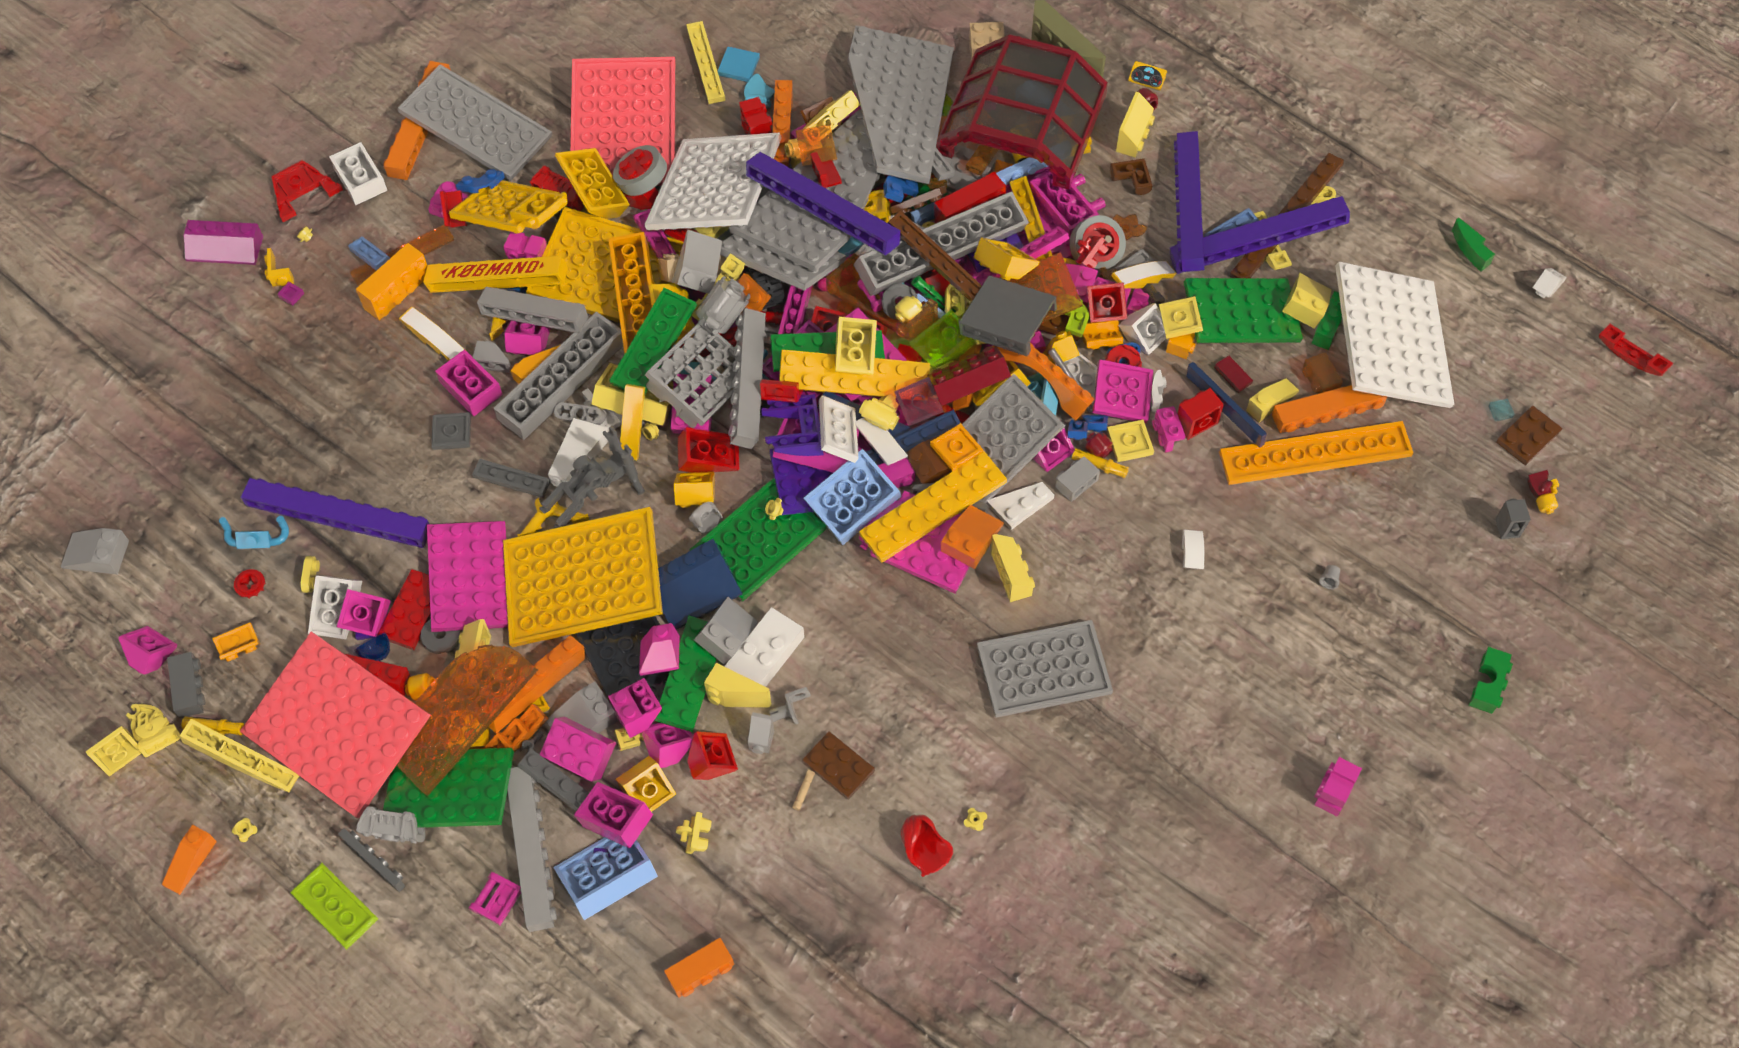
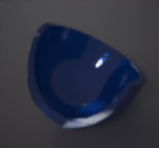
(375, 648)

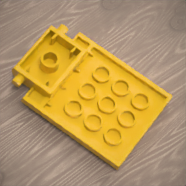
(510, 207)

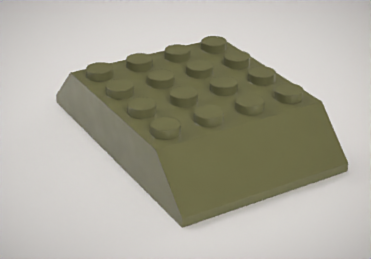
(1054, 29)

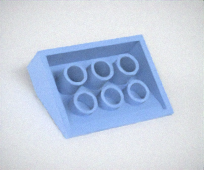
(852, 497)
(608, 878)

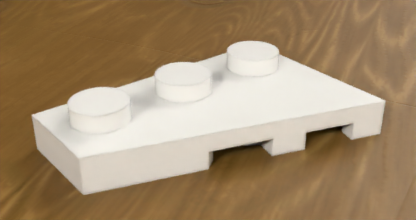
(1020, 504)

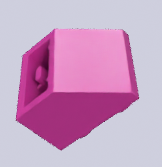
(635, 707)

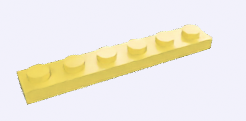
(705, 62)

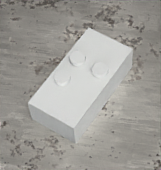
(767, 648)

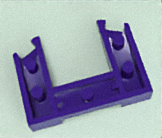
(801, 444)

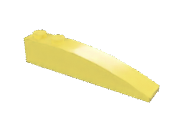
(237, 756)

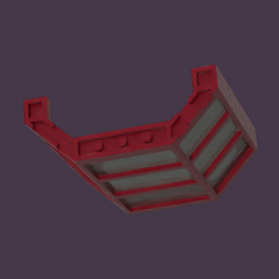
(1028, 103)

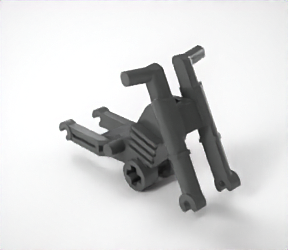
(594, 474)

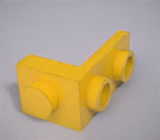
(277, 277)

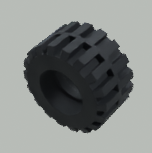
(770, 285)

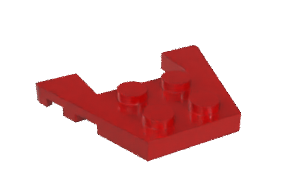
(296, 182)

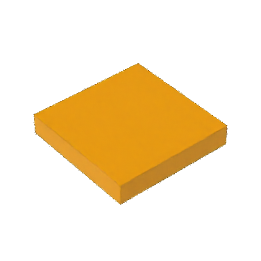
(956, 447)

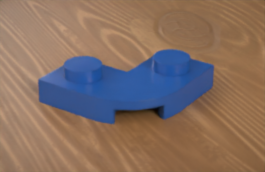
(489, 179)
(895, 187)
(1079, 429)

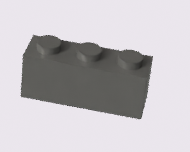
(186, 684)

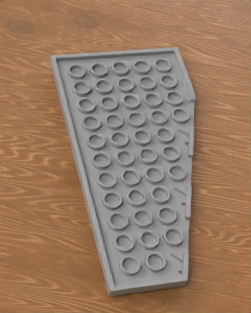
(901, 98)
(800, 234)

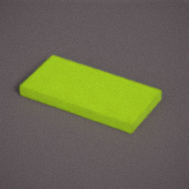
(334, 906)

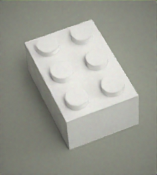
(358, 173)

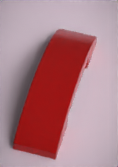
(1632, 354)

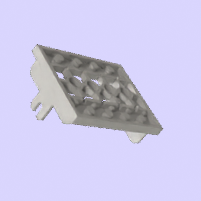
(721, 354)

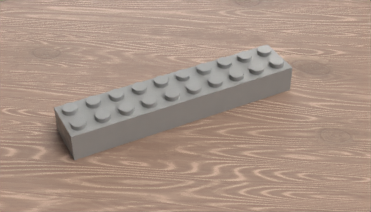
(954, 235)

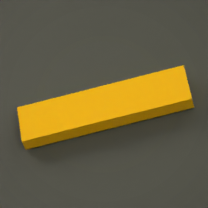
(632, 418)

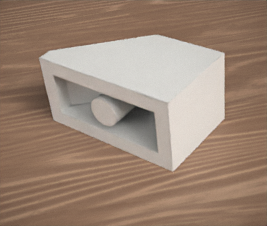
(1548, 282)

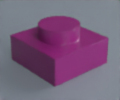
(290, 293)

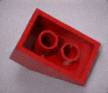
(706, 451)

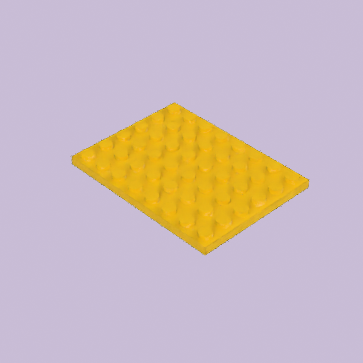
(586, 251)
(581, 577)

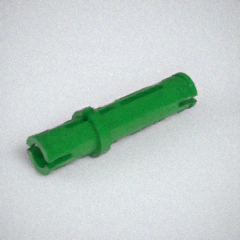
(919, 283)

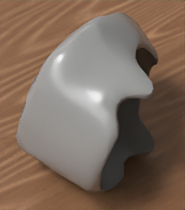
(705, 517)

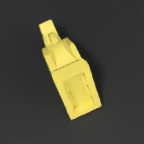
(153, 729)

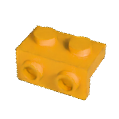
(1102, 334)
(236, 641)

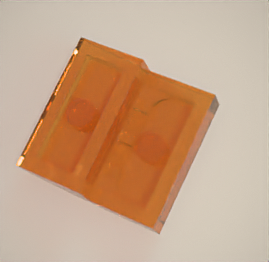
(817, 140)

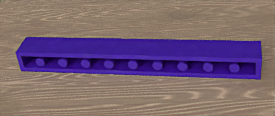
(1189, 202)
(823, 203)
(1270, 231)
(336, 512)

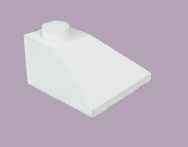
(1144, 328)

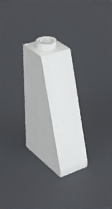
(580, 440)

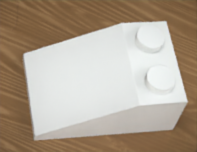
(328, 603)

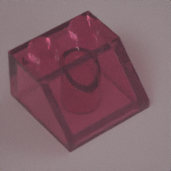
(918, 401)

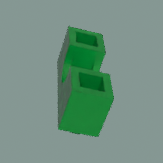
(1329, 323)
(1488, 695)

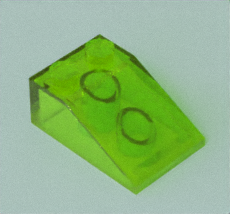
(942, 341)

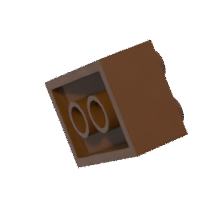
(927, 462)

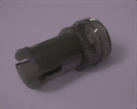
(1154, 296)

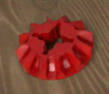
(243, 580)

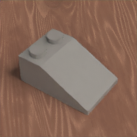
(698, 262)
(96, 551)
(726, 631)
(587, 708)

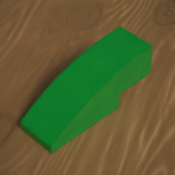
(1472, 245)

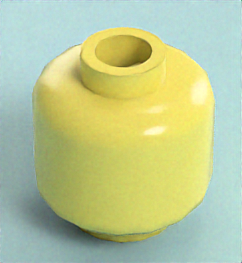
(907, 308)

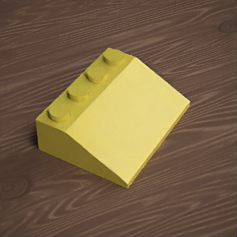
(612, 398)

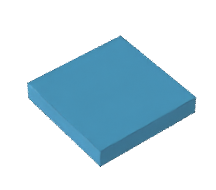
(738, 64)

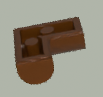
(1134, 170)

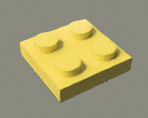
(1180, 317)
(1130, 440)

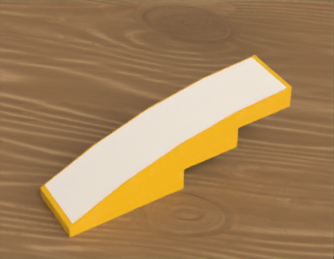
(1141, 274)
(430, 333)

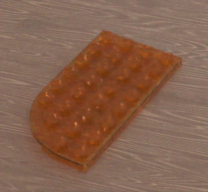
(461, 708)

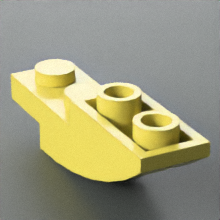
(835, 111)

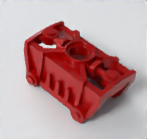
(549, 180)

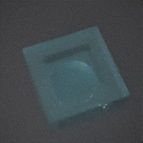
(1501, 410)

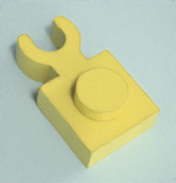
(624, 741)

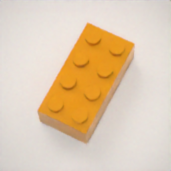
(392, 282)

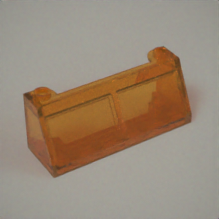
(844, 285)

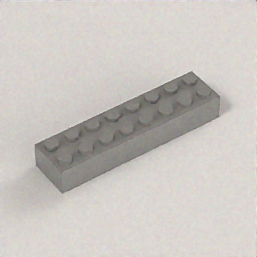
(559, 376)

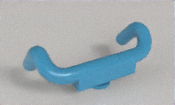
(254, 539)

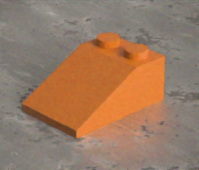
(970, 536)

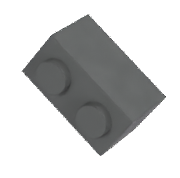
(1512, 519)

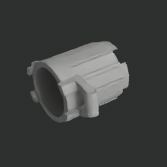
(722, 305)

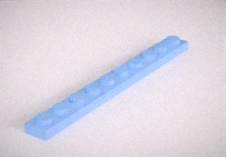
(1016, 171)

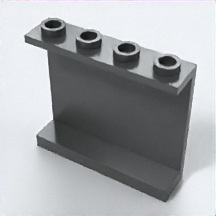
(1006, 315)

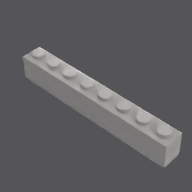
(747, 378)
(530, 851)

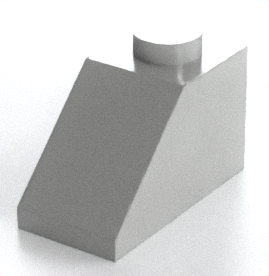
(491, 357)
(760, 733)

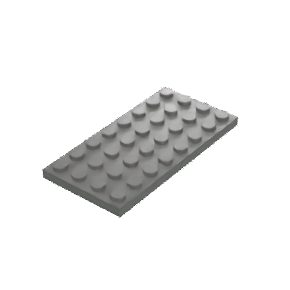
(475, 122)

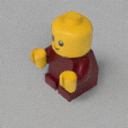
(1543, 491)

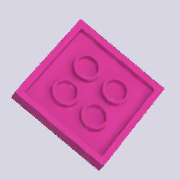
(1123, 391)

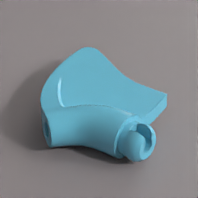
(757, 88)

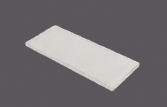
(881, 442)

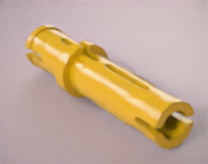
(1101, 463)
(221, 726)

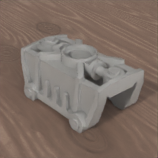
(390, 826)

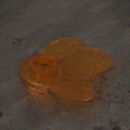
(1130, 226)

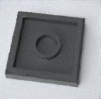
(451, 431)

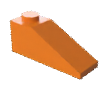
(188, 858)

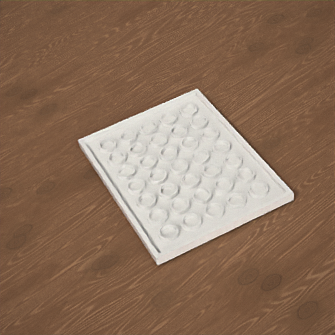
(710, 183)
(1393, 335)

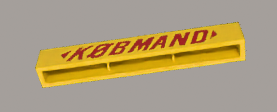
(496, 274)

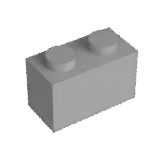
(1077, 478)

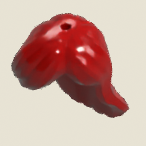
(924, 845)

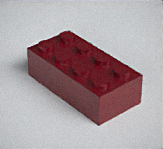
(969, 375)

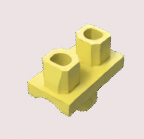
(697, 825)

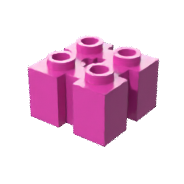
(522, 246)
(1336, 786)

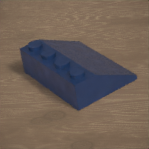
(696, 584)

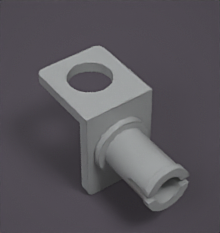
(788, 709)

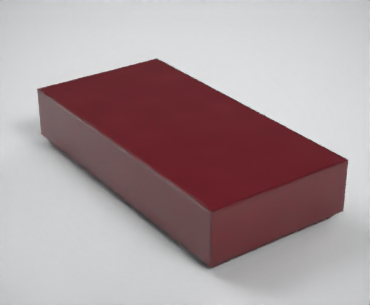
(1233, 374)

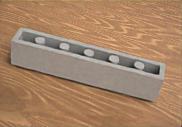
(532, 309)

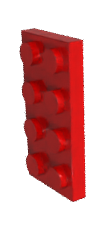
(409, 611)

